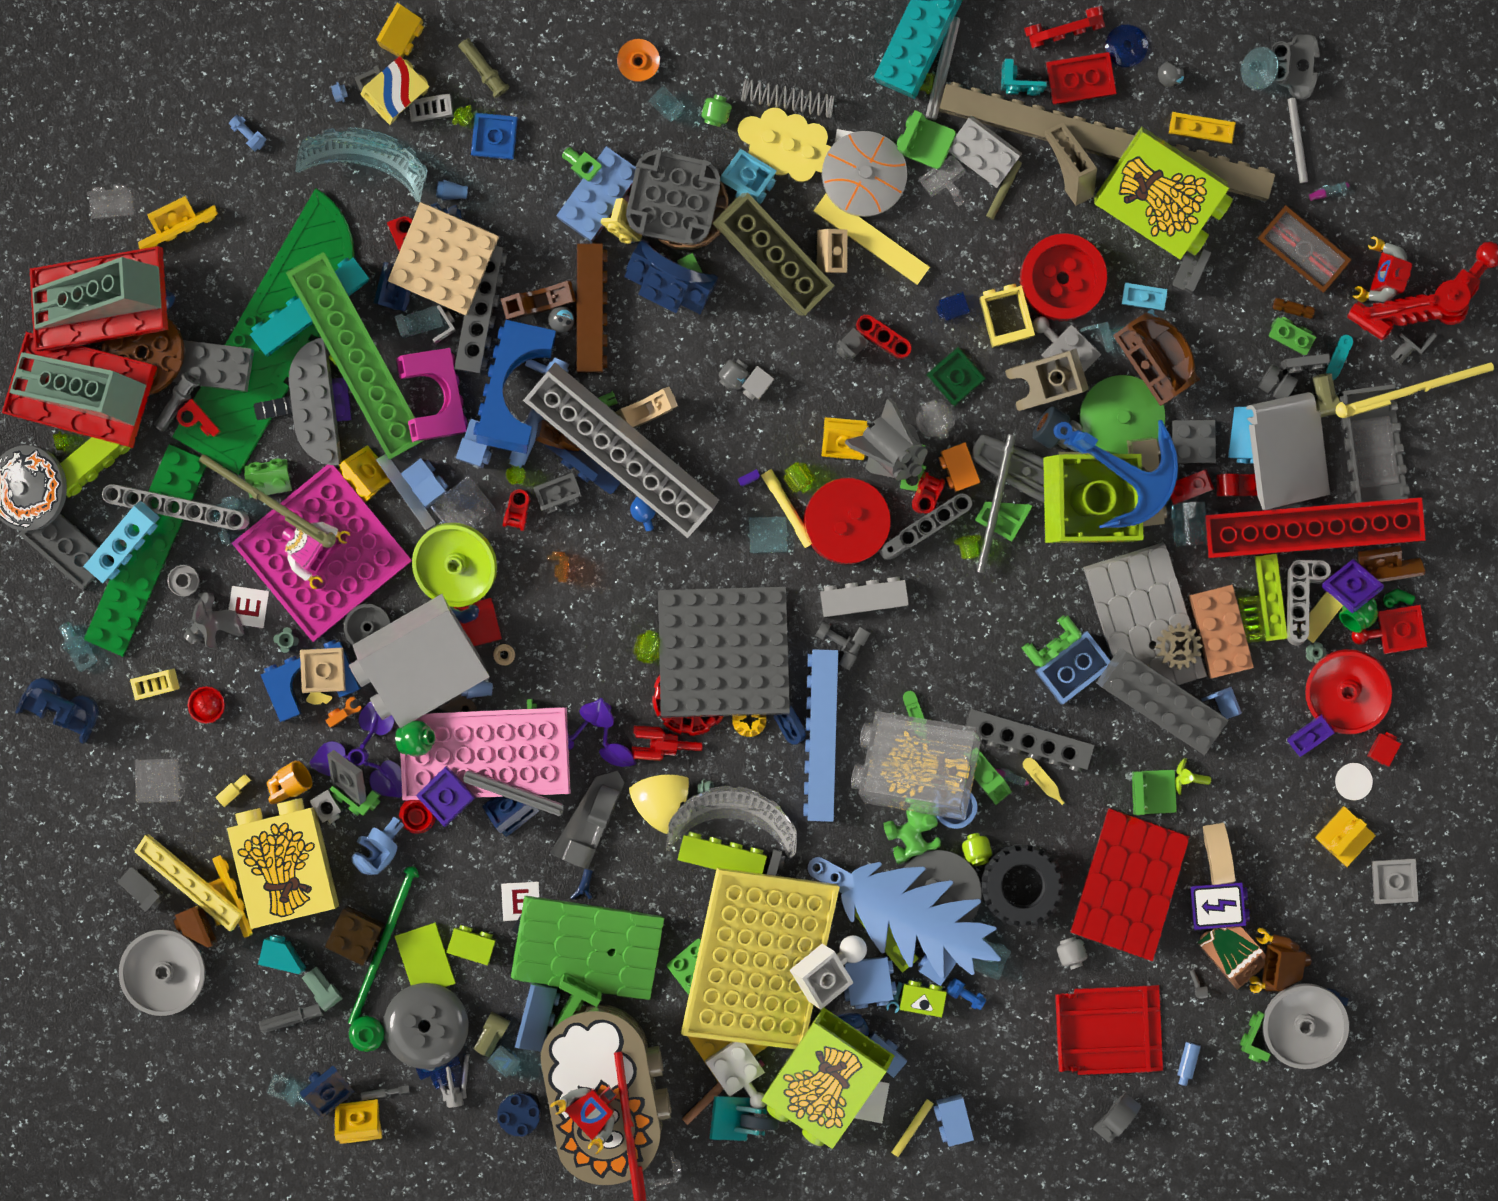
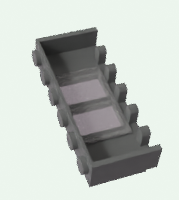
(1374, 449)

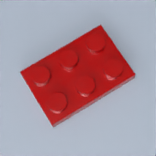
(1081, 78)

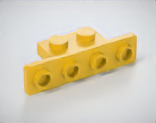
(175, 219)
(227, 888)

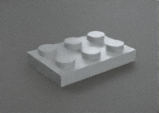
(984, 151)

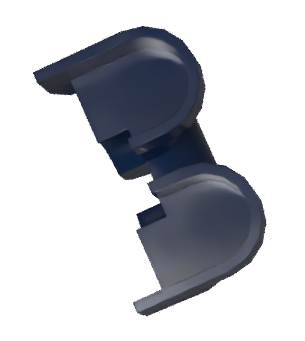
(75, 714)

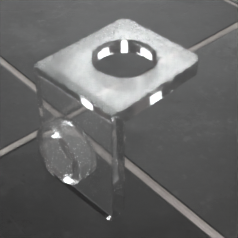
(676, 1168)

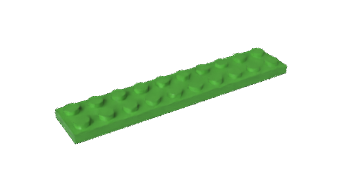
(354, 353)

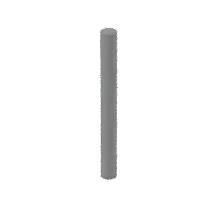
(1296, 131)

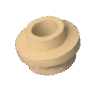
(511, 654)

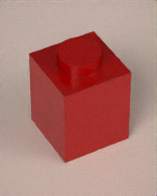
(1384, 748)

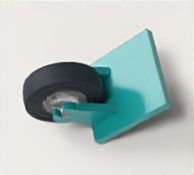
(733, 1122)

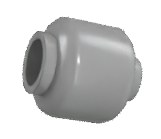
(1072, 952)

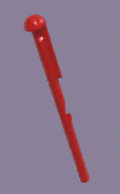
(635, 1171)

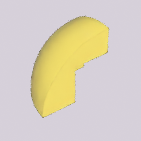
(659, 798)

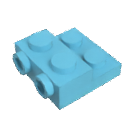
(749, 176)

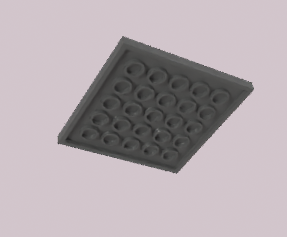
(723, 652)

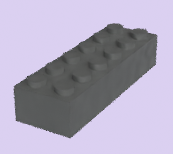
(1162, 701)

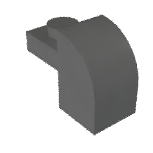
(1117, 1118)

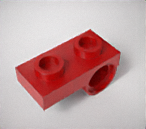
(1191, 487)

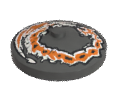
(30, 488)

